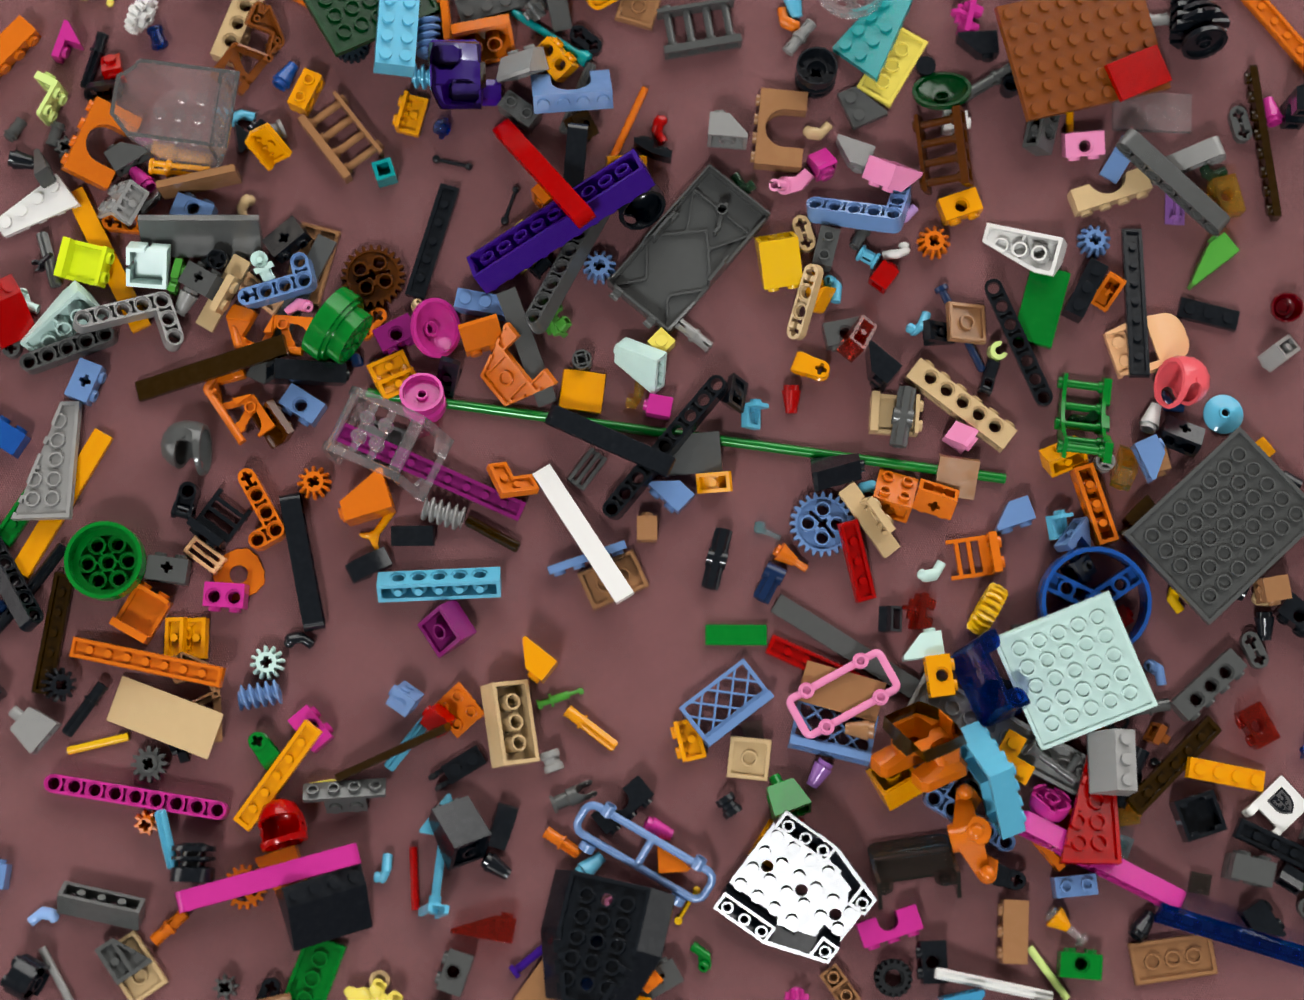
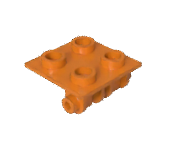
(463, 707)

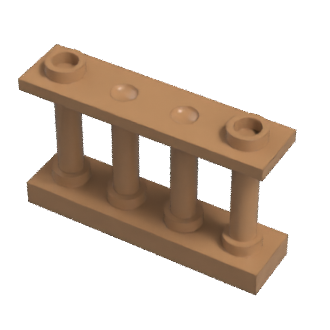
(333, 154)

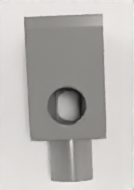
(32, 728)

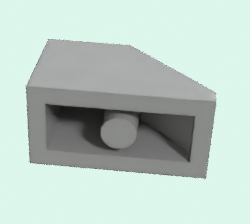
(854, 152)
(1278, 353)

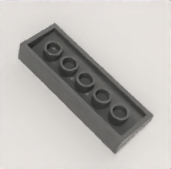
(203, 233)

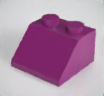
(447, 627)

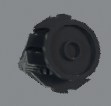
(1198, 28)

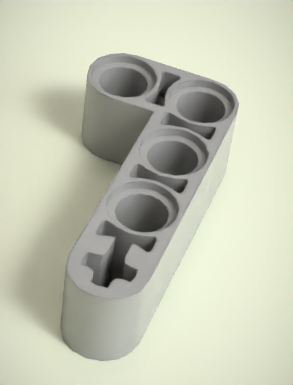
(1197, 155)

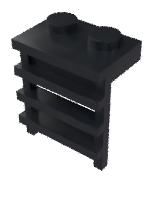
(216, 536)

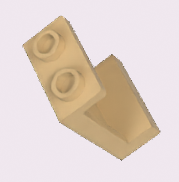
(881, 414)

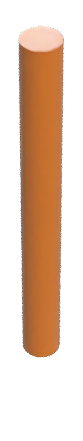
(629, 121)

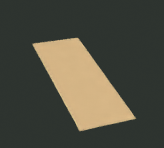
(165, 717)

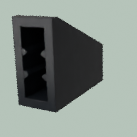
(836, 470)

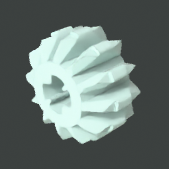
(262, 658)

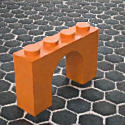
(77, 160)

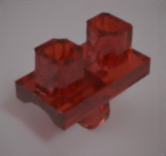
(916, 611)

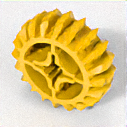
(987, 609)

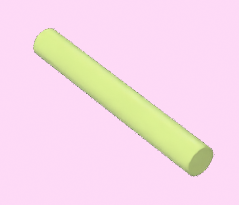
(1048, 973)

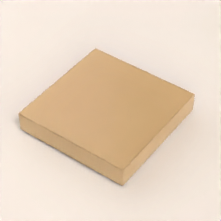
(749, 758)

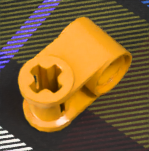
(808, 366)

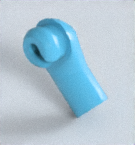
(243, 115)
(918, 327)
(386, 869)

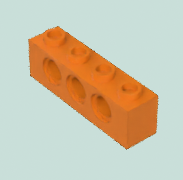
(1094, 504)

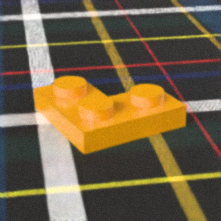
(1012, 745)

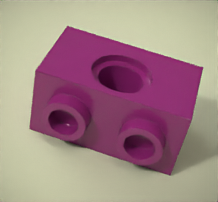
(384, 334)

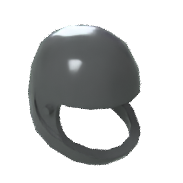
(186, 441)

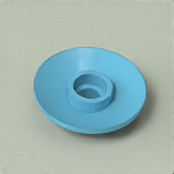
(1216, 420)

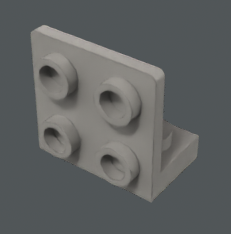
(123, 201)

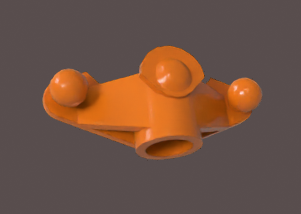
(971, 834)

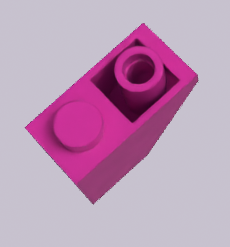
(822, 164)

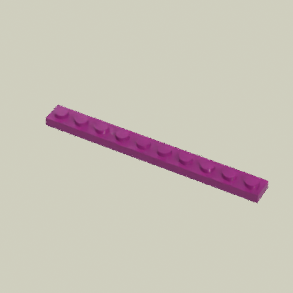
(446, 478)

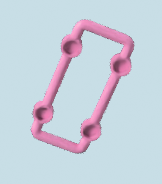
(827, 726)

